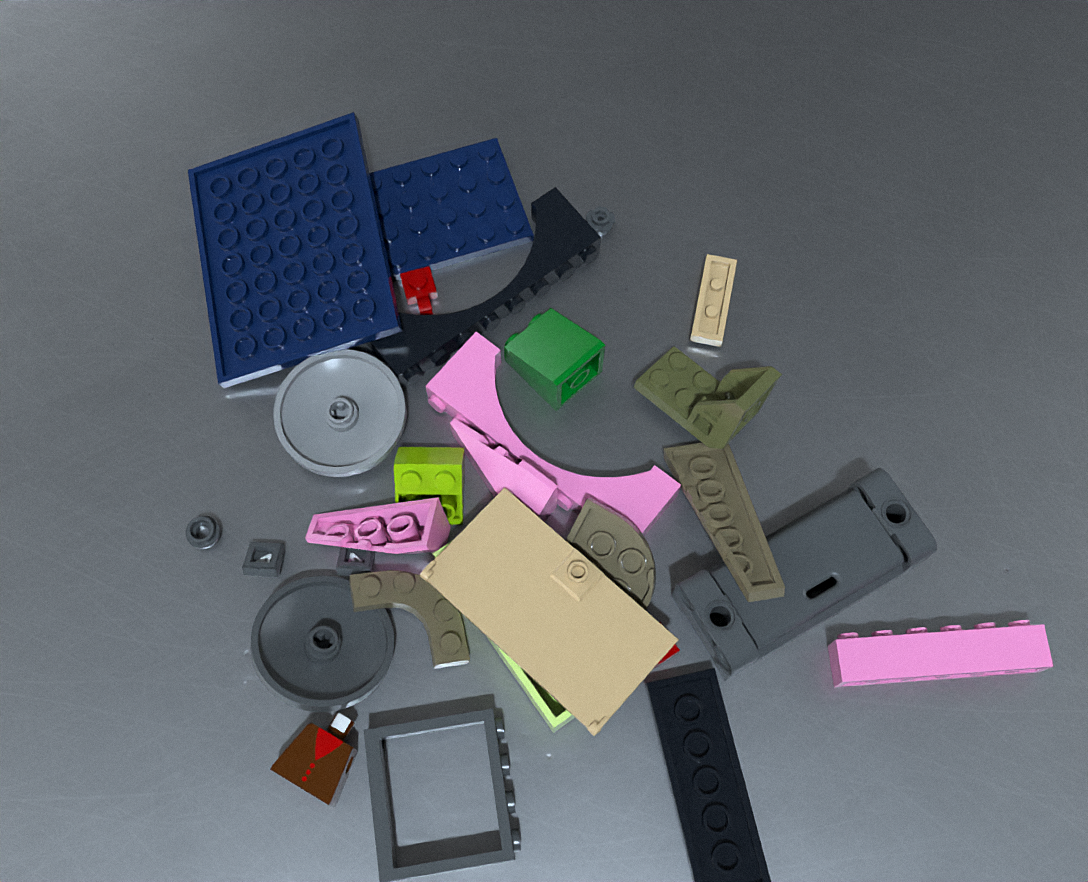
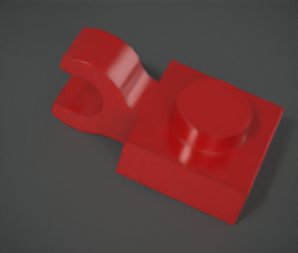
(419, 289)

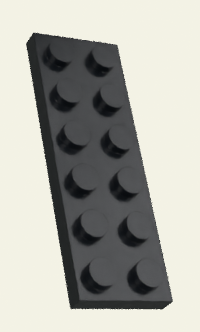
(706, 779)

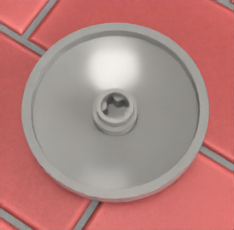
(340, 413)

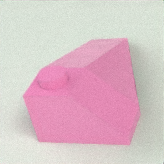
(500, 471)
(387, 528)

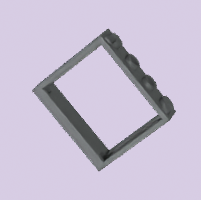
(381, 804)

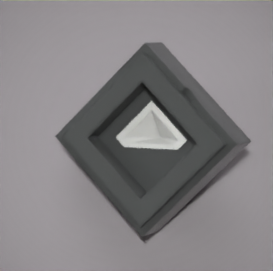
(263, 559)
(354, 561)

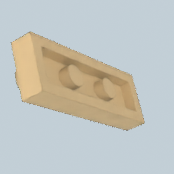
(713, 300)

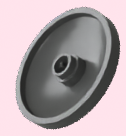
(317, 649)

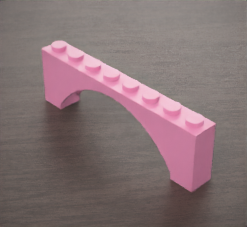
(468, 393)

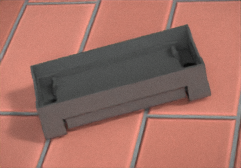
(826, 566)

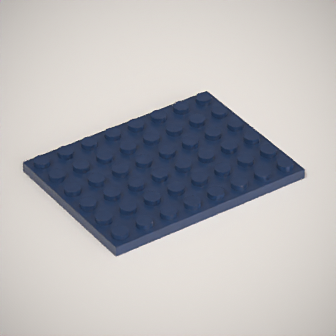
(291, 251)

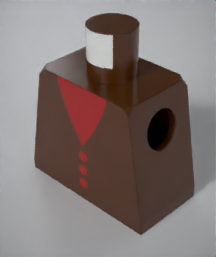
(319, 760)

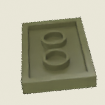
(700, 402)

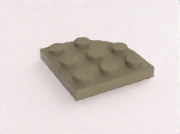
(616, 550)

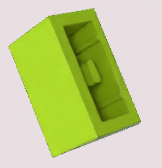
(432, 474)

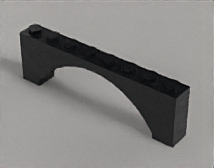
(559, 247)

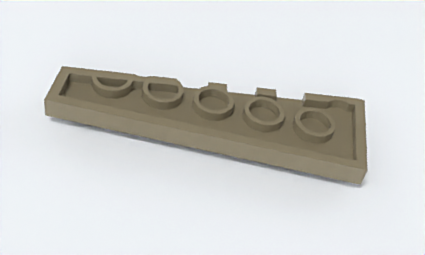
(727, 513)

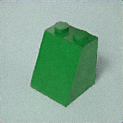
(555, 357)

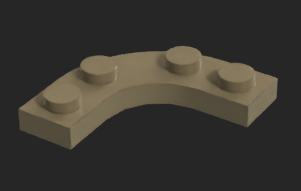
(418, 597)

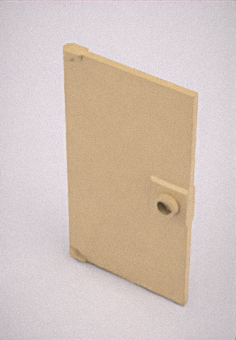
(549, 610)

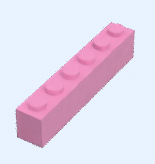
(940, 654)

